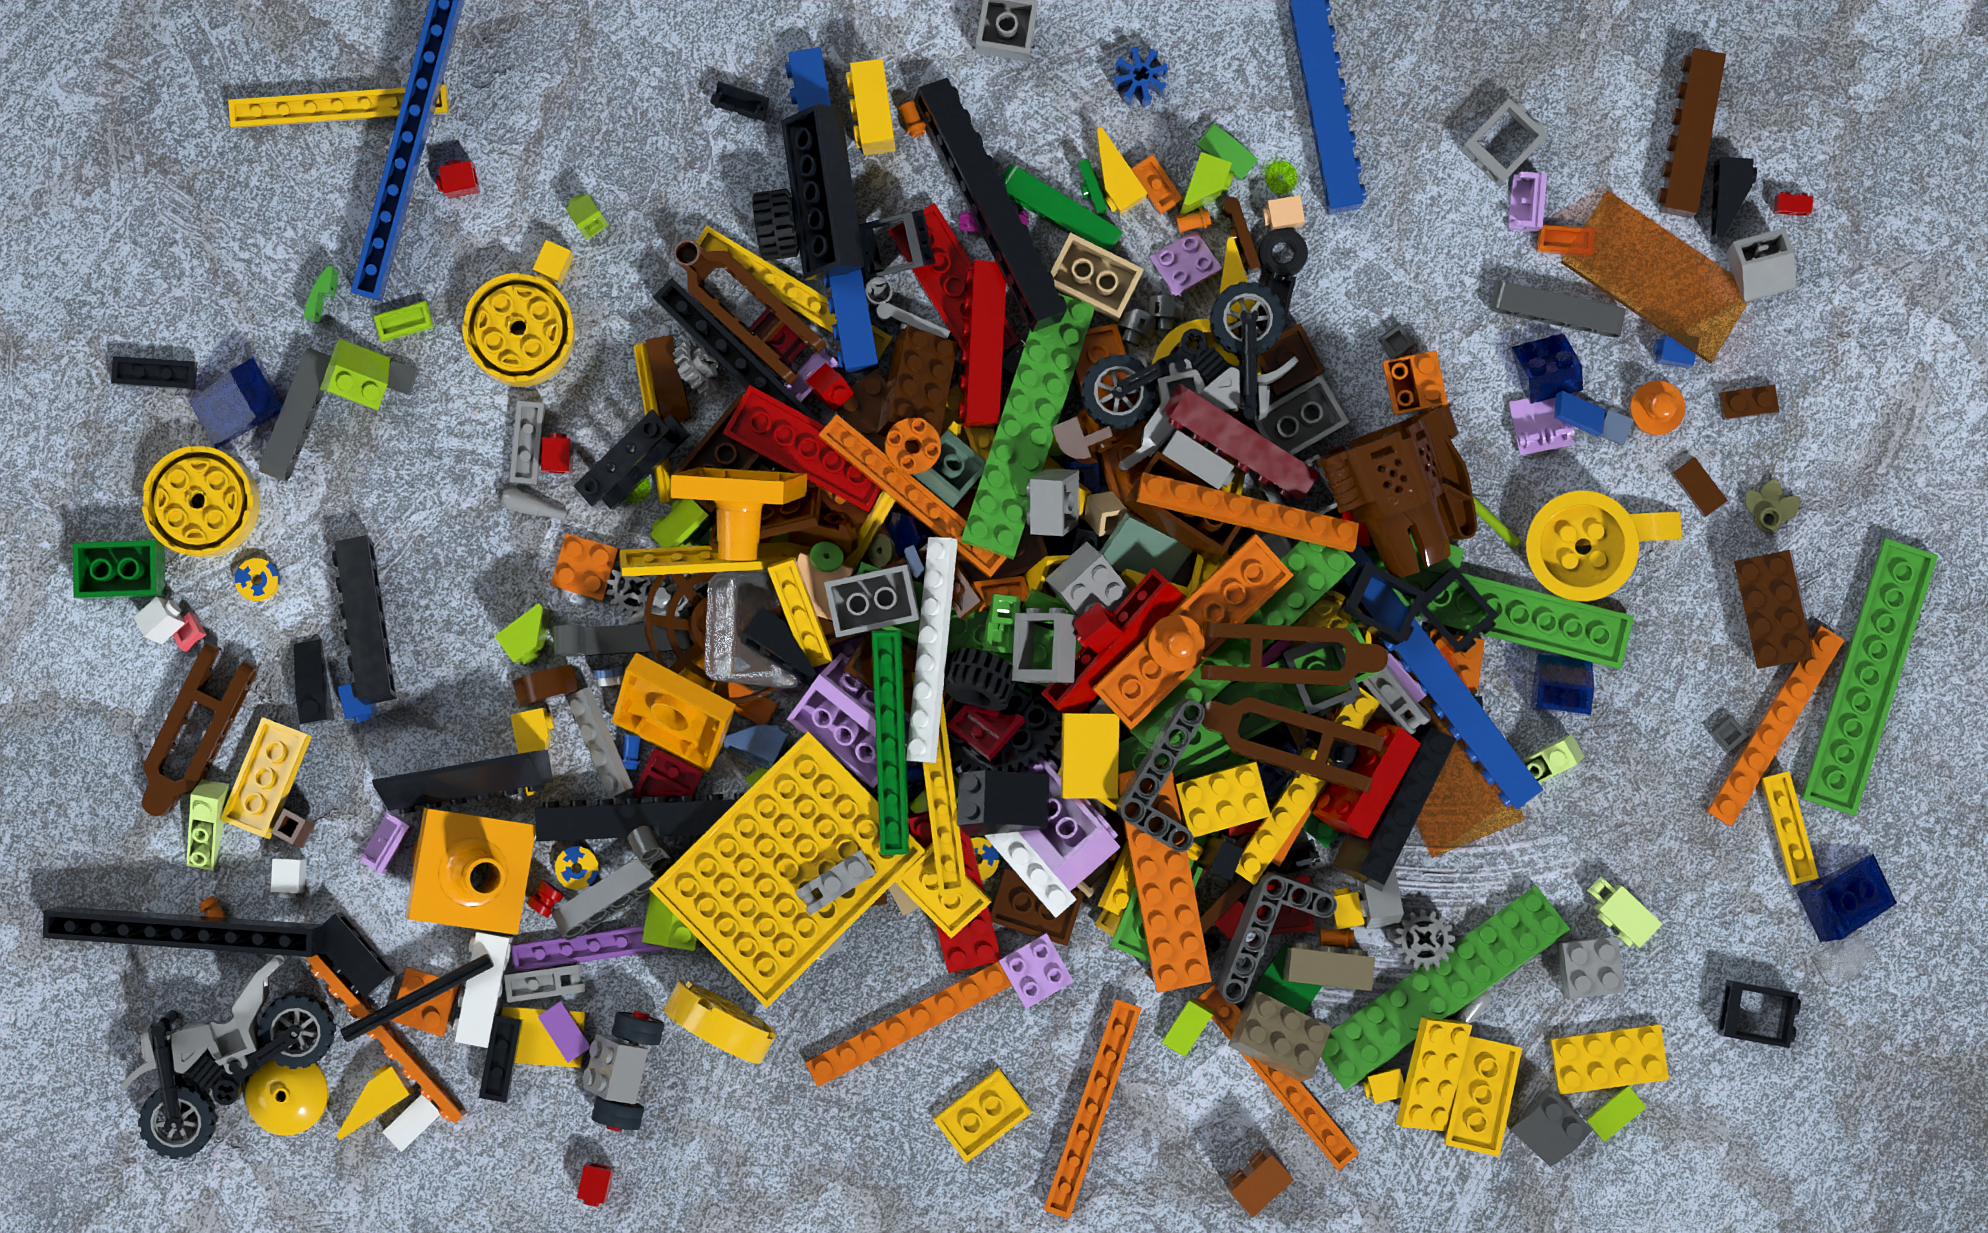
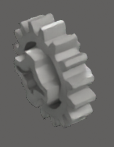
(698, 368)
(624, 595)
(1433, 930)

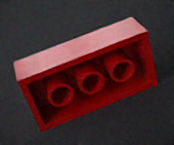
(1359, 811)

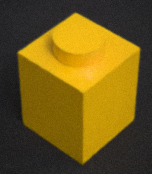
(553, 262)
(1348, 909)
(1384, 1085)

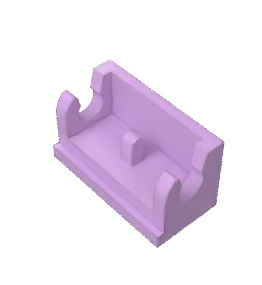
(1527, 201)
(799, 387)
(386, 842)

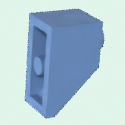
(758, 744)

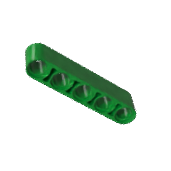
(1059, 209)

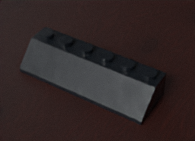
(822, 192)
(465, 780)
(1375, 857)

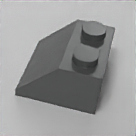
(1550, 1128)

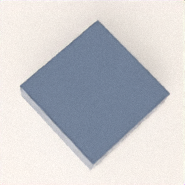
(1616, 427)
(914, 563)

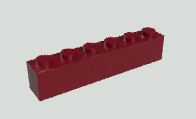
(1240, 442)

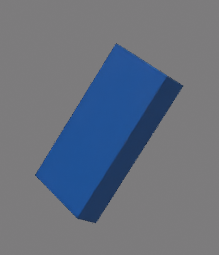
(1579, 413)

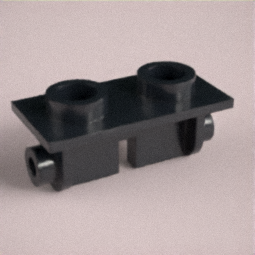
(740, 101)
(1299, 857)

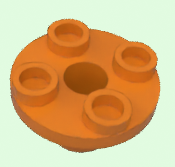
(1657, 408)
(912, 446)
(1176, 643)

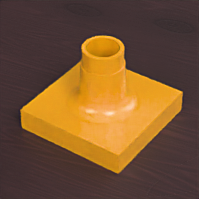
(738, 502)
(674, 710)
(445, 856)

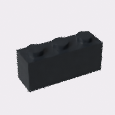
(354, 956)

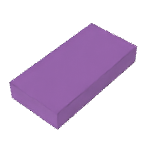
(564, 1031)

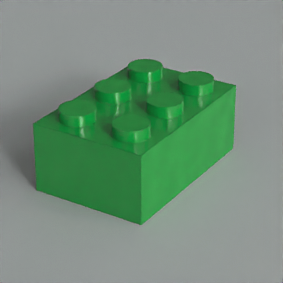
(118, 570)

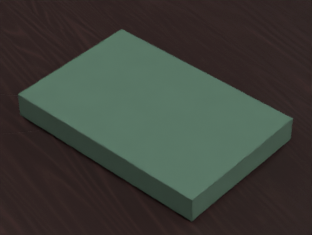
(1142, 547)

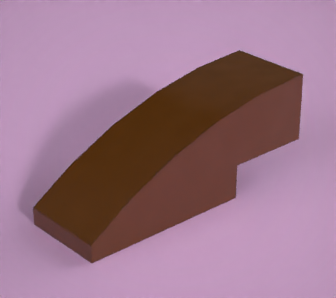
(667, 381)

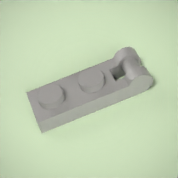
(888, 312)
(1397, 699)
(836, 881)
(543, 983)

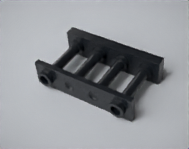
(632, 460)

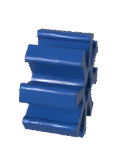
(1131, 71)

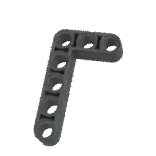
(611, 640)
(1159, 776)
(618, 888)
(1263, 925)

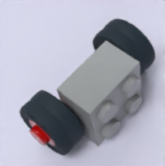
(618, 1067)

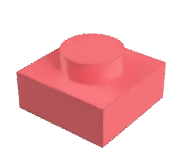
(189, 633)

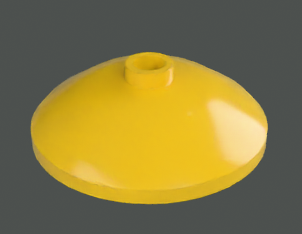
(304, 1102)

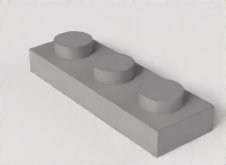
(527, 442)

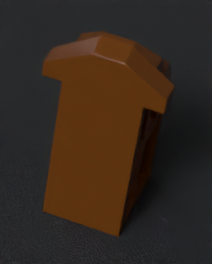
(833, 528)

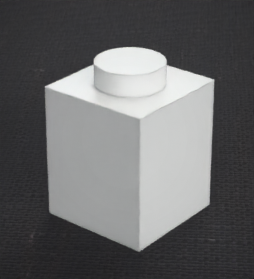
(159, 619)
(288, 876)

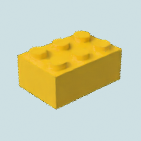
(871, 107)
(1222, 799)

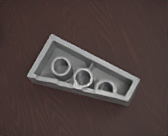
(1379, 907)

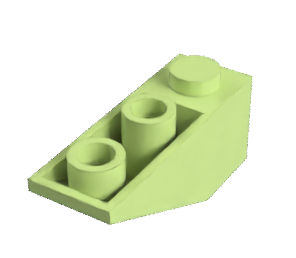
(1554, 758)
(205, 826)

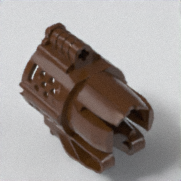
(1425, 493)

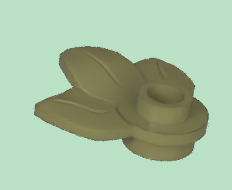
(1771, 502)

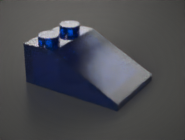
(237, 402)
(1846, 899)

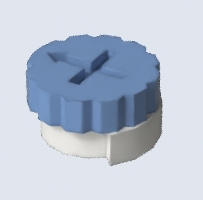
(609, 675)

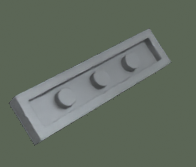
(599, 742)

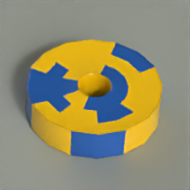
(245, 579)
(990, 856)
(565, 863)

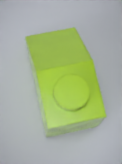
(586, 215)

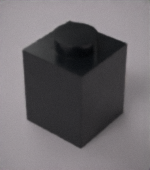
(1220, 856)

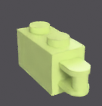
(1623, 913)

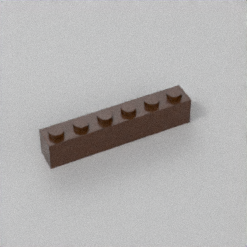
(1691, 133)

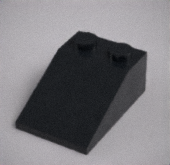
(1002, 802)

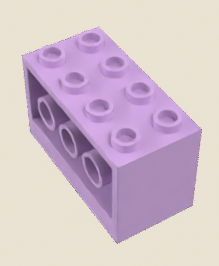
(842, 719)
(1076, 833)

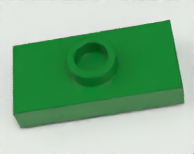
(1090, 188)

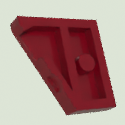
(984, 729)
(668, 776)

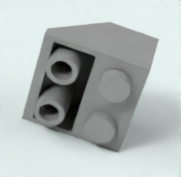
(1763, 265)

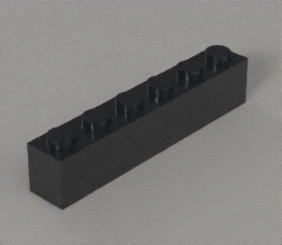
(365, 620)

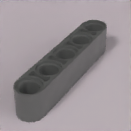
(1557, 309)
(295, 416)

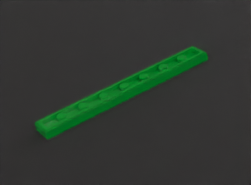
(890, 742)

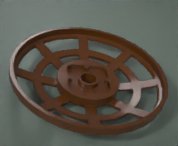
(695, 625)

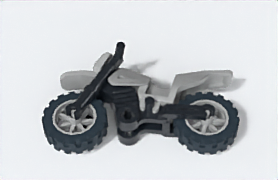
(1198, 370)
(221, 1057)

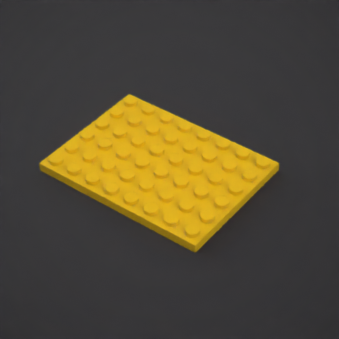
(780, 835)

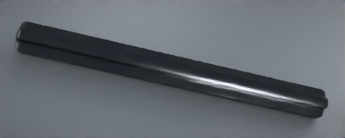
(417, 997)

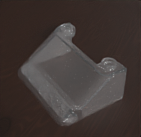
(730, 607)

